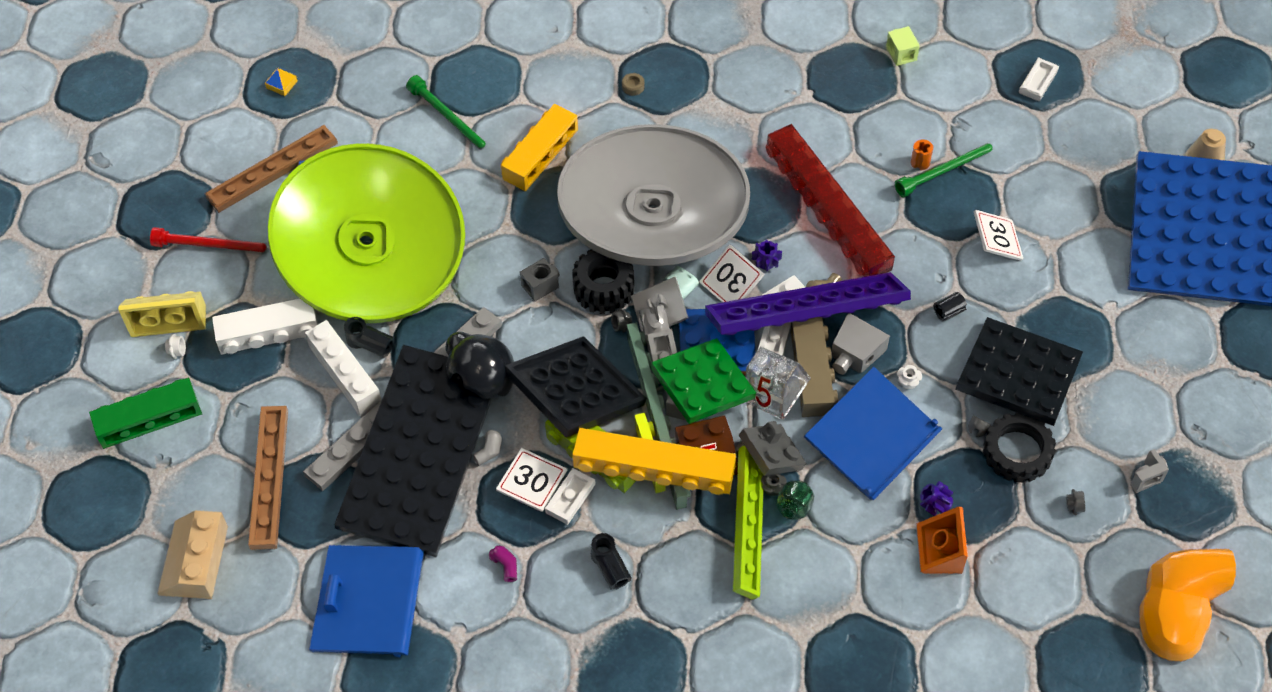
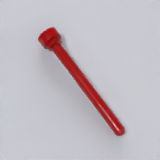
(160, 237)

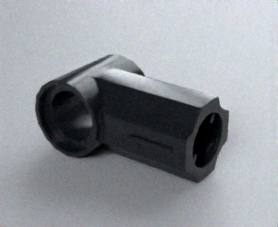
(368, 338)
(610, 562)

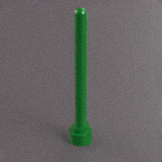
(418, 87)
(905, 185)

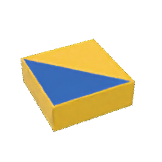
(281, 82)

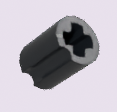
(950, 306)

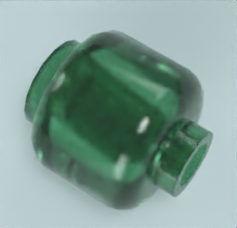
(795, 500)

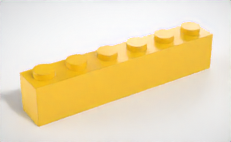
(654, 461)

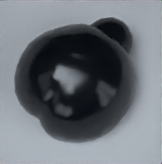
(480, 363)

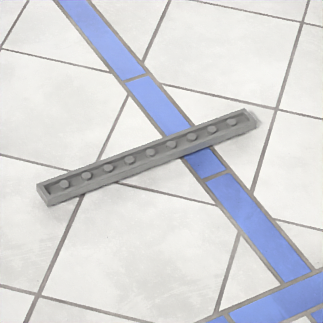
(351, 444)

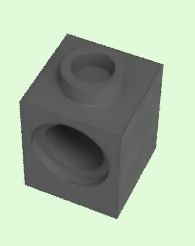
(539, 287)

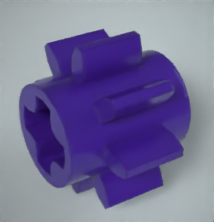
(766, 255)
(936, 498)

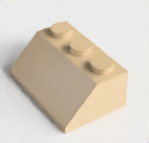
(194, 555)

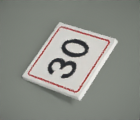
(998, 235)
(731, 276)
(531, 479)

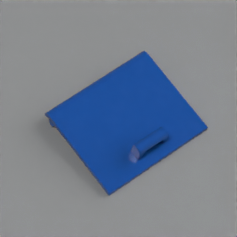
(872, 433)
(367, 600)

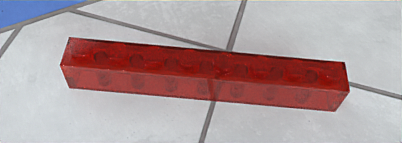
(829, 202)

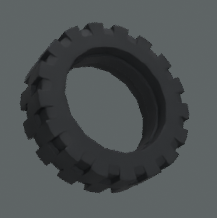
(1016, 470)

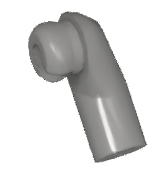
(491, 448)

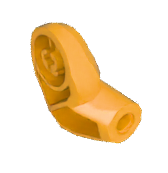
(1177, 600)

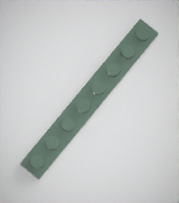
(654, 401)

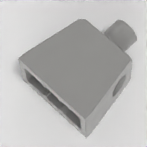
(857, 345)

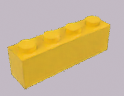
(539, 147)

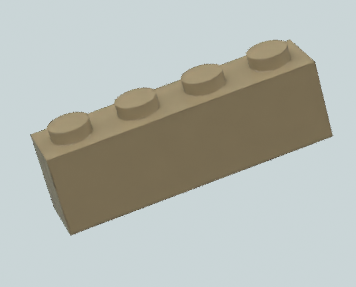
(811, 352)

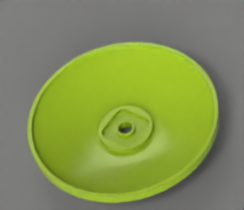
(373, 194)

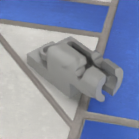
(658, 334)

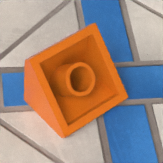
(942, 543)

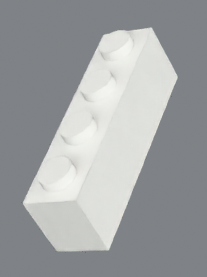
(263, 325)
(343, 368)

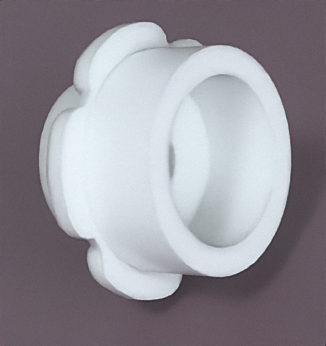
(175, 346)
(909, 382)

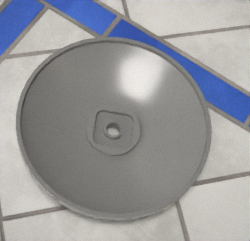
(686, 174)

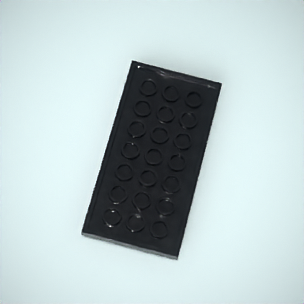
(414, 455)

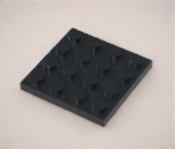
(1019, 371)
(574, 386)

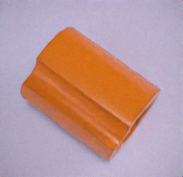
(921, 154)

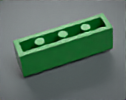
(145, 413)

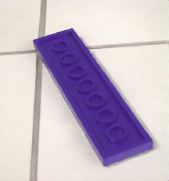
(807, 303)

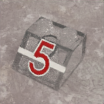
(776, 382)

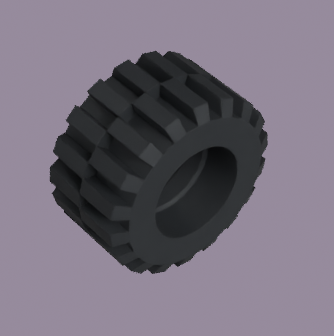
(602, 296)

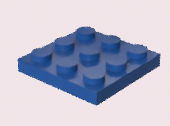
(700, 329)

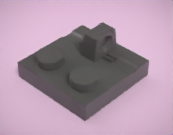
(772, 449)

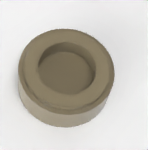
(633, 84)

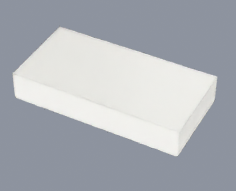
(1038, 79)

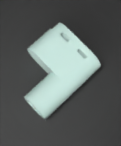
(686, 281)

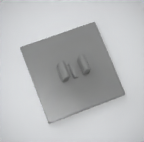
(666, 294)

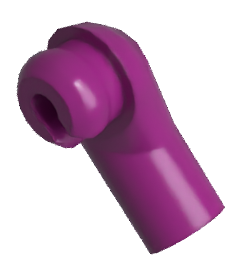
(507, 559)

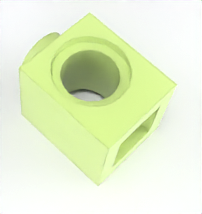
(902, 46)

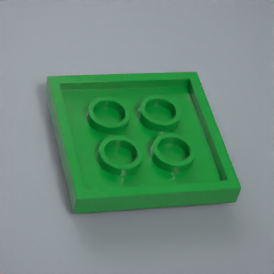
(703, 380)

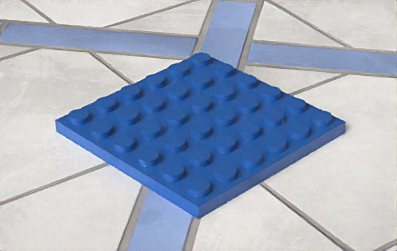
(1202, 228)

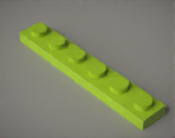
(748, 527)

